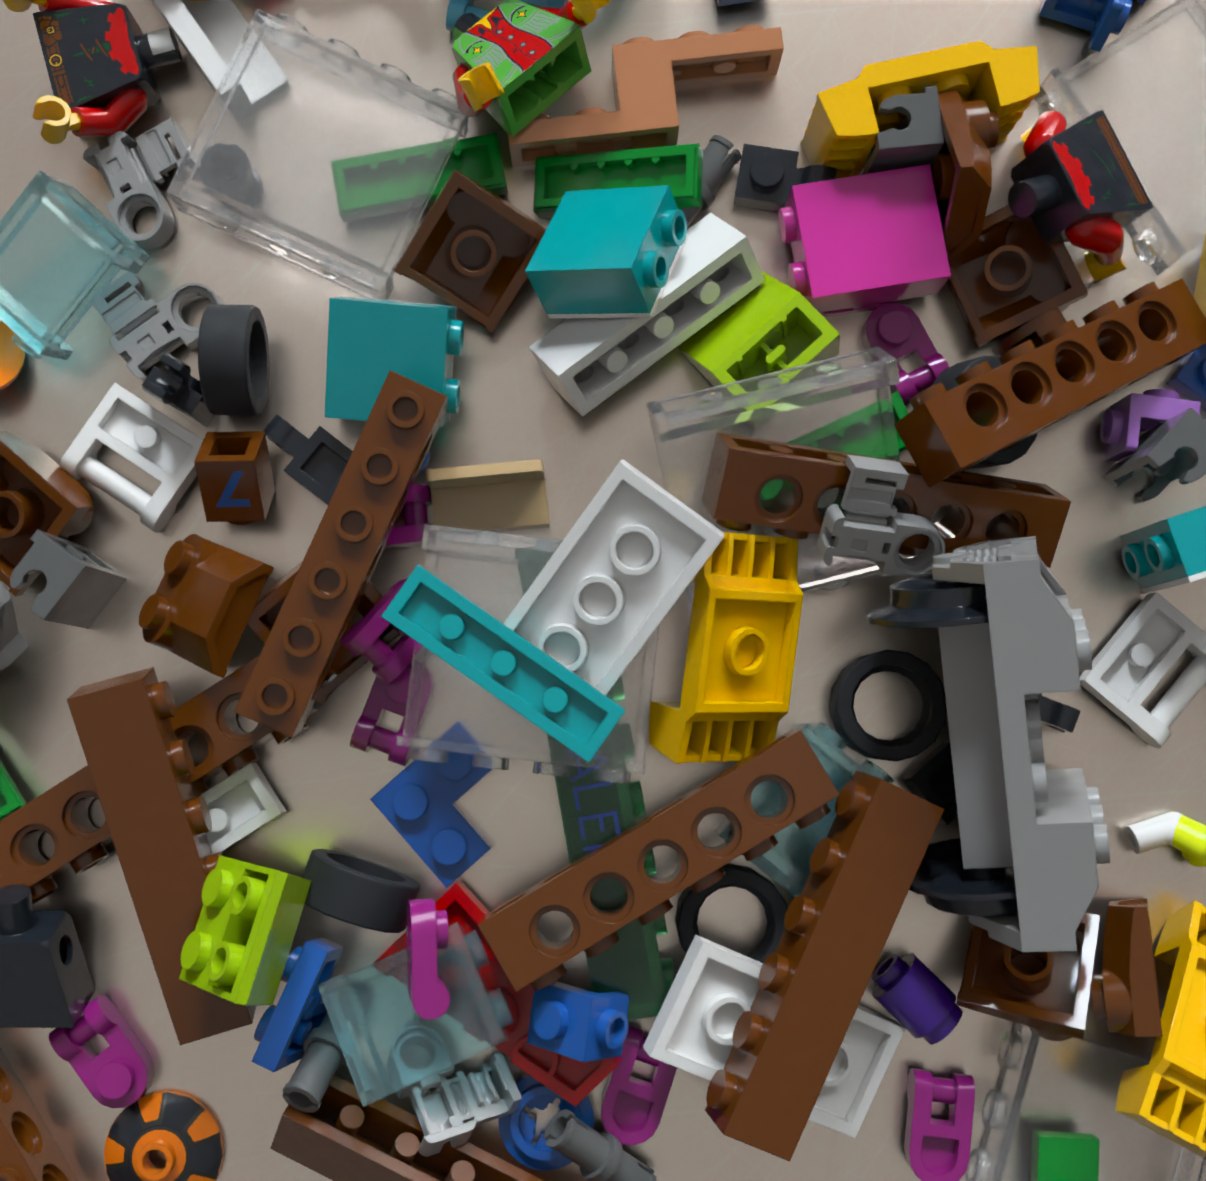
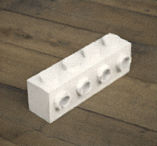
(599, 356)

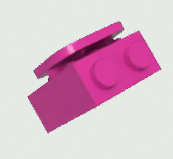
(865, 240)

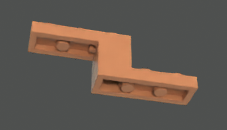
(645, 92)

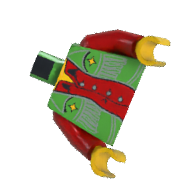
(520, 59)

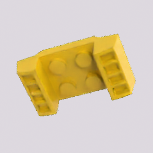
(848, 116)
(735, 654)
(1172, 1088)

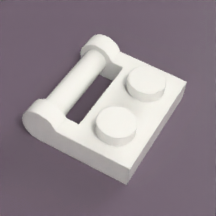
(144, 439)
(1137, 662)

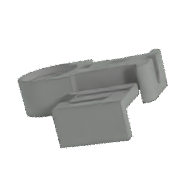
(139, 166)
(143, 326)
(872, 525)
(460, 1100)

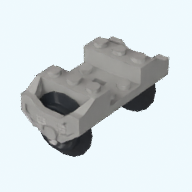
(1024, 830)

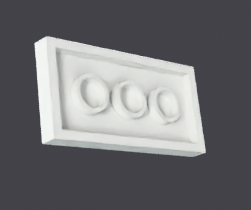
(614, 577)
(718, 987)

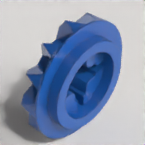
(519, 1127)

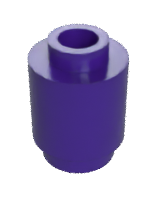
(916, 997)

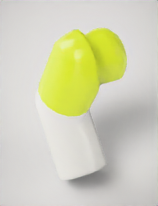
(1170, 829)

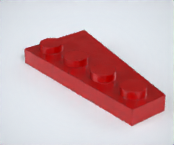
(559, 1073)

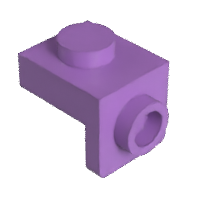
(1139, 414)

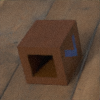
(235, 476)

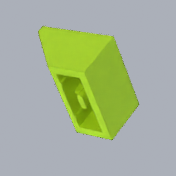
(761, 335)
(244, 931)

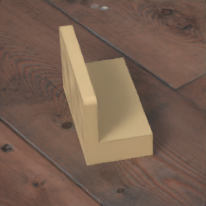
(490, 496)

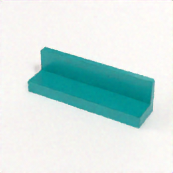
(503, 663)

